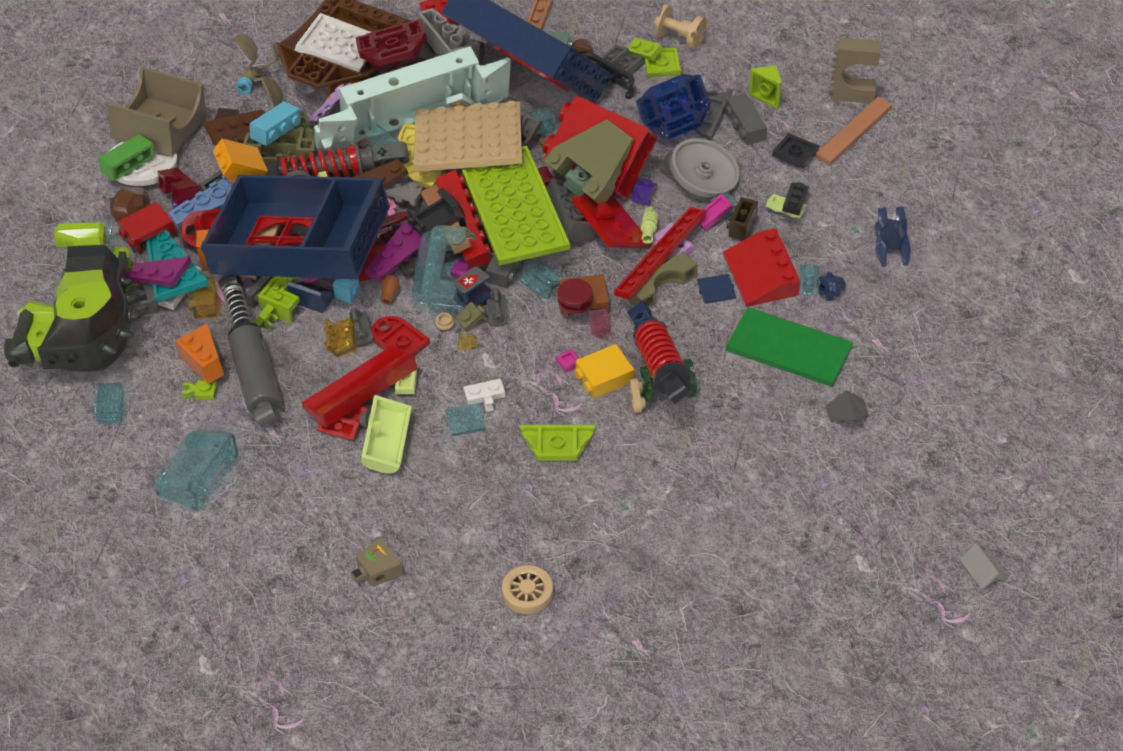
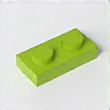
(644, 48)

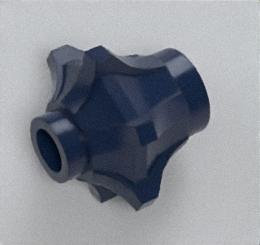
(831, 285)

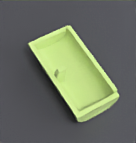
(385, 435)

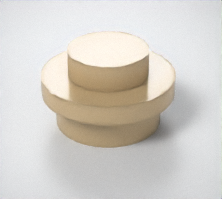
(444, 321)

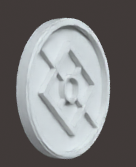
(147, 173)

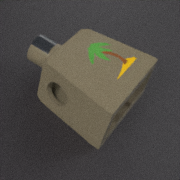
(377, 564)

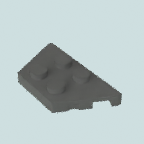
(714, 113)

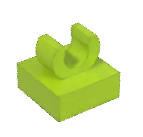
(265, 315)

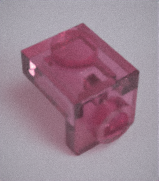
(599, 322)

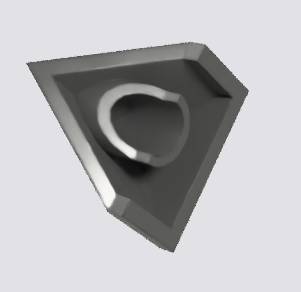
(846, 407)

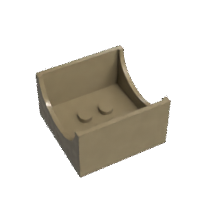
(161, 110)

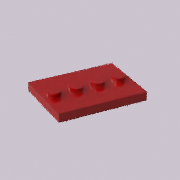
(616, 231)

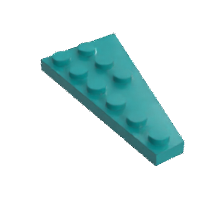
(165, 247)

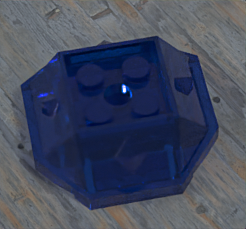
(674, 106)

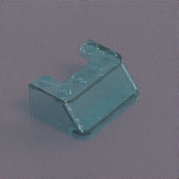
(427, 281)

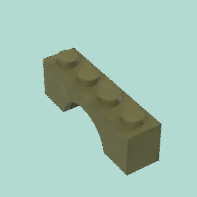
(678, 270)

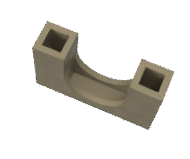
(853, 52)

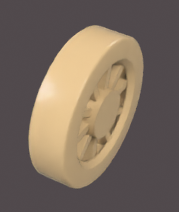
(514, 592)

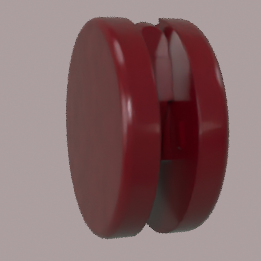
(575, 296)

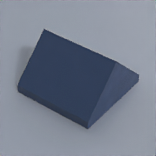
(311, 295)

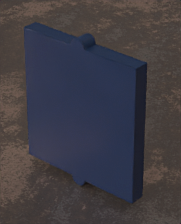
(716, 288)

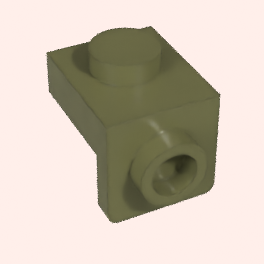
(471, 315)

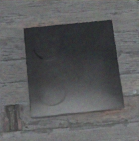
(795, 150)

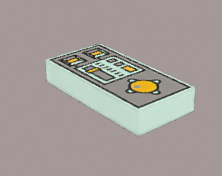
(459, 99)

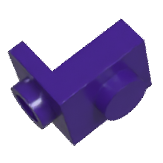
(643, 191)

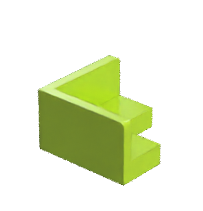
(276, 294)

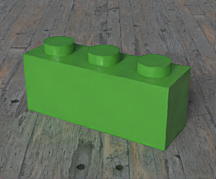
(126, 157)

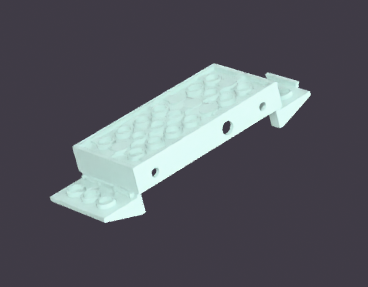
(407, 89)

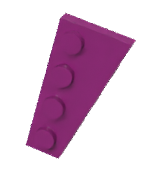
(396, 251)

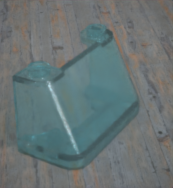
(194, 465)

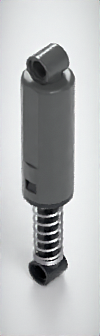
(250, 355)

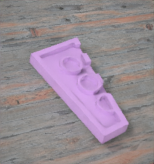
(328, 107)

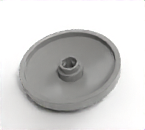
(704, 167)

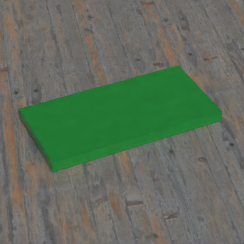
(789, 346)

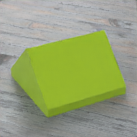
(766, 85)

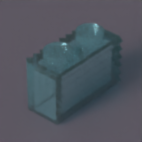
(108, 403)

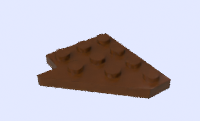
(231, 127)

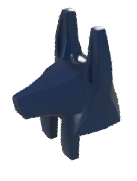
(892, 235)

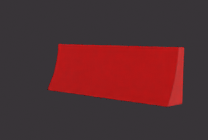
(359, 385)

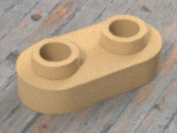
(638, 402)

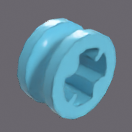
(244, 89)

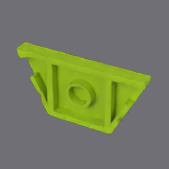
(557, 441)

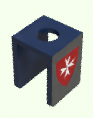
(472, 288)

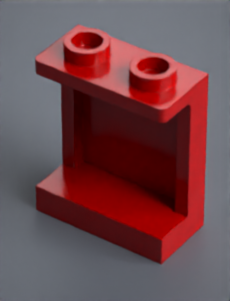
(145, 225)

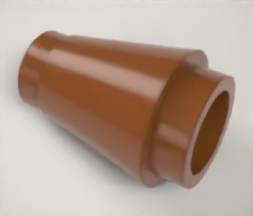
(389, 289)

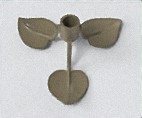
(253, 73)

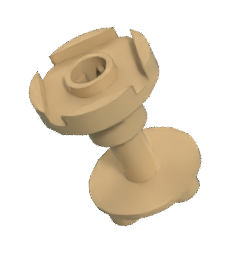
(687, 29)

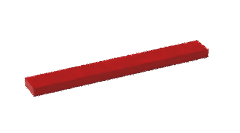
(659, 253)

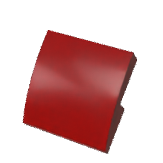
(345, 427)

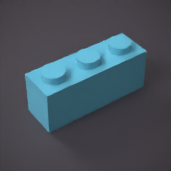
(275, 123)

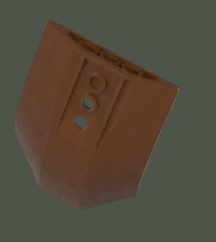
(323, 73)

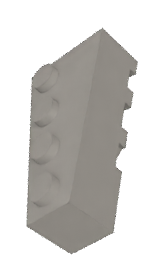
(444, 36)

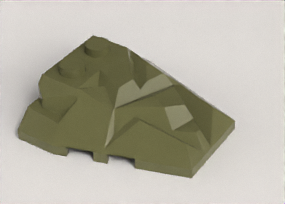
(294, 142)

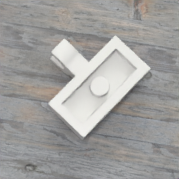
(485, 393)

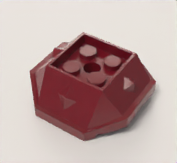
(392, 45)

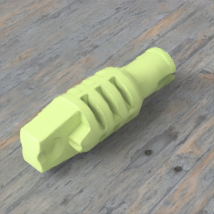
(649, 224)

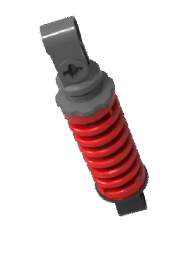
(352, 160)

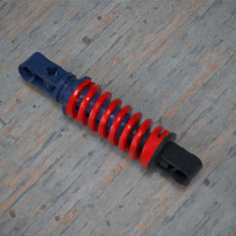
(659, 353)

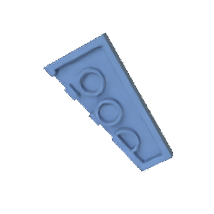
(209, 199)

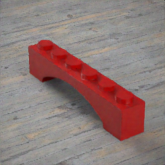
(479, 252)

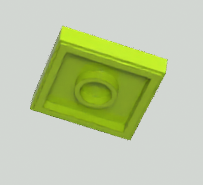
(664, 64)

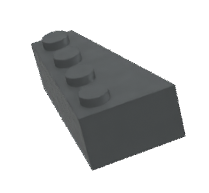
(572, 220)

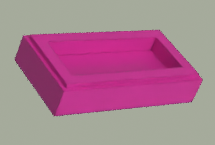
(715, 211)

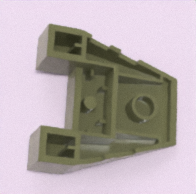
(599, 153)

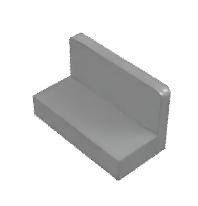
(983, 565)

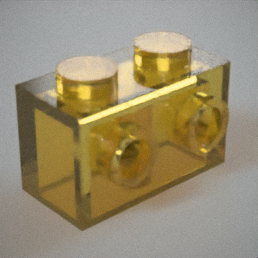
(204, 300)

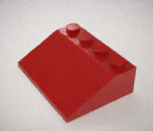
(762, 268)

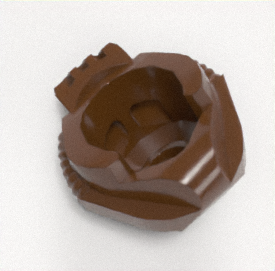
(128, 201)

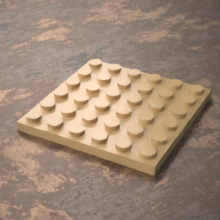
(467, 136)

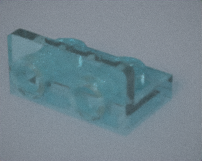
(540, 279)

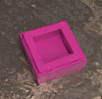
(567, 360)

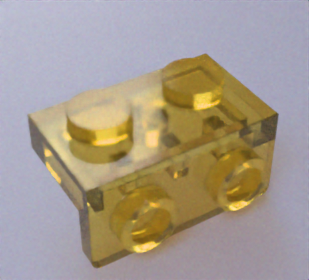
(340, 337)

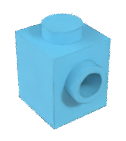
(346, 289)

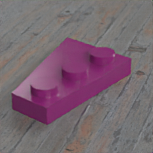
(159, 272)

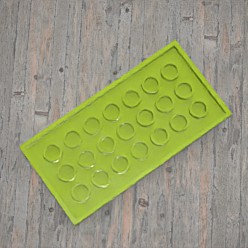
(515, 210)

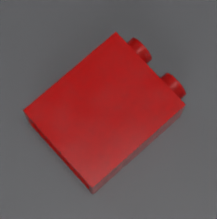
(583, 115)

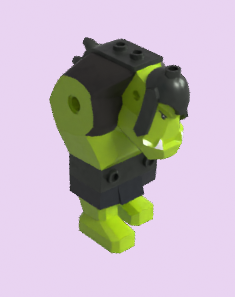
(90, 311)

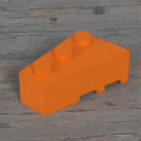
(200, 353)

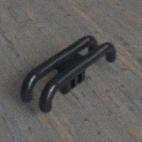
(615, 71)

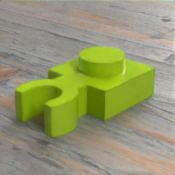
(201, 390)

